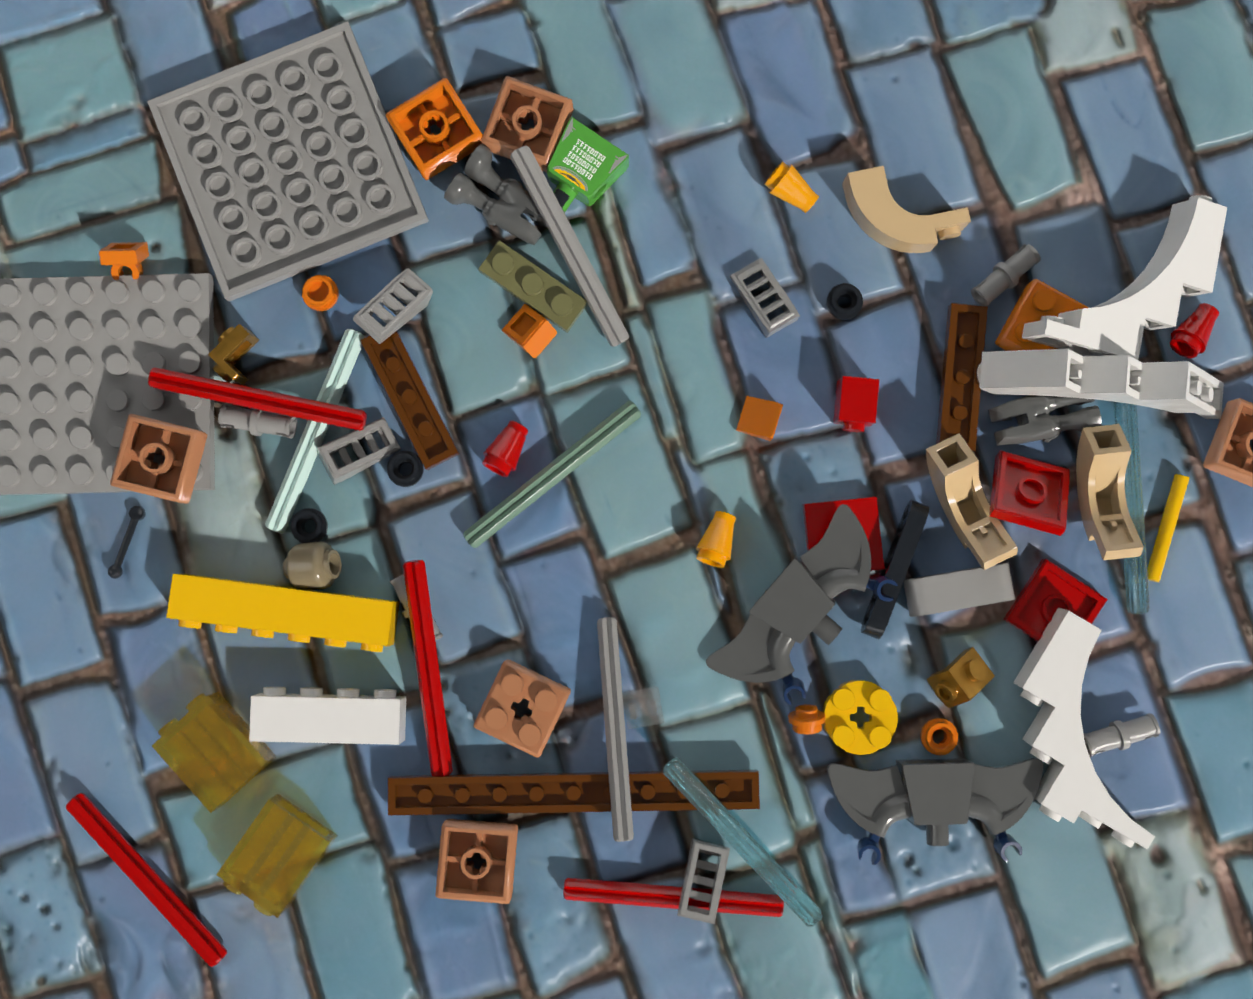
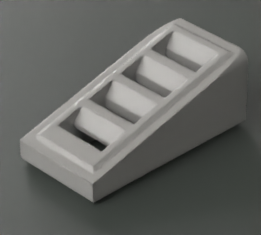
(409, 290)
(767, 326)
(351, 468)
(696, 913)

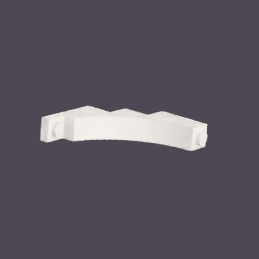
(1180, 267)
(1115, 378)

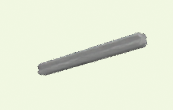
(569, 245)
(615, 730)

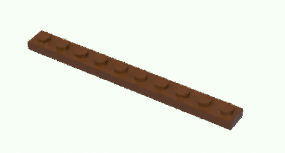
(559, 792)

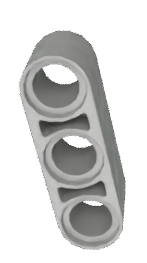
(958, 590)

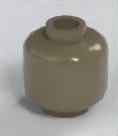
(312, 566)

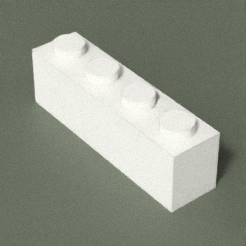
(328, 718)

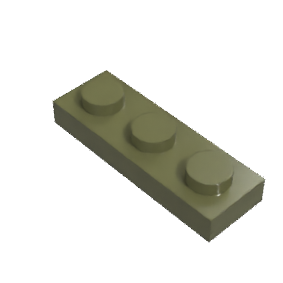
(533, 286)

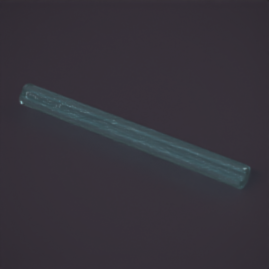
(1135, 567)
(742, 842)

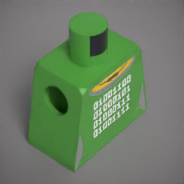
(584, 165)

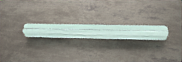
(314, 433)

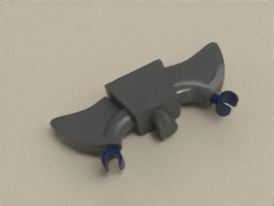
(799, 605)
(936, 796)

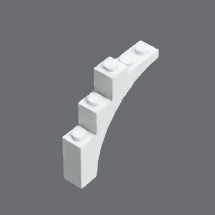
(1070, 784)

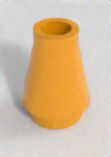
(791, 187)
(716, 542)

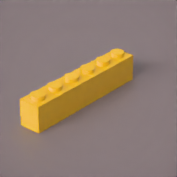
(282, 610)

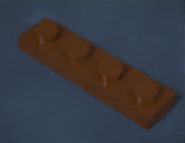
(959, 376)
(411, 400)

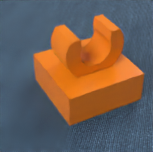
(124, 254)

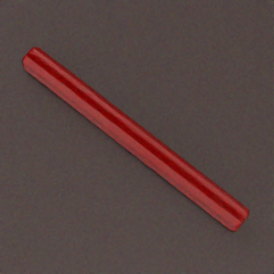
(257, 398)
(427, 667)
(146, 879)
(669, 897)

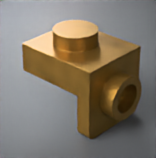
(231, 348)
(961, 678)

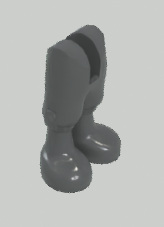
(502, 212)
(1035, 419)

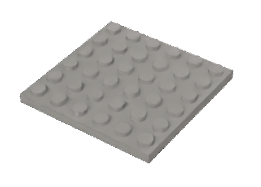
(287, 161)
(81, 363)

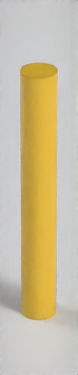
(1167, 527)

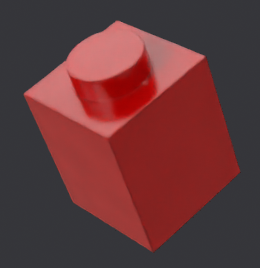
(856, 403)

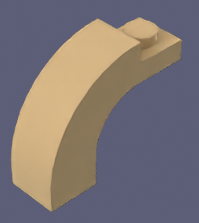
(890, 224)
(1101, 491)
(960, 493)

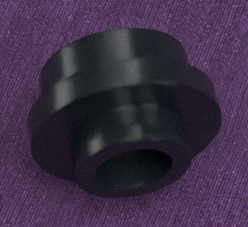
(848, 291)
(395, 463)
(298, 525)

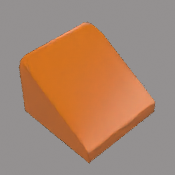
(530, 331)
(759, 417)

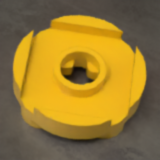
(874, 733)

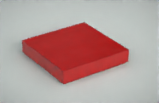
(1030, 493)
(819, 515)
(1045, 593)

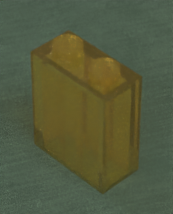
(212, 750)
(276, 856)

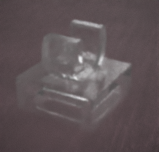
(643, 707)

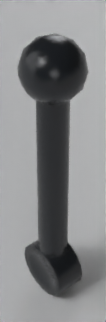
(136, 514)

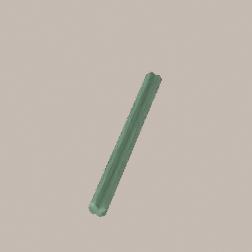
(552, 474)

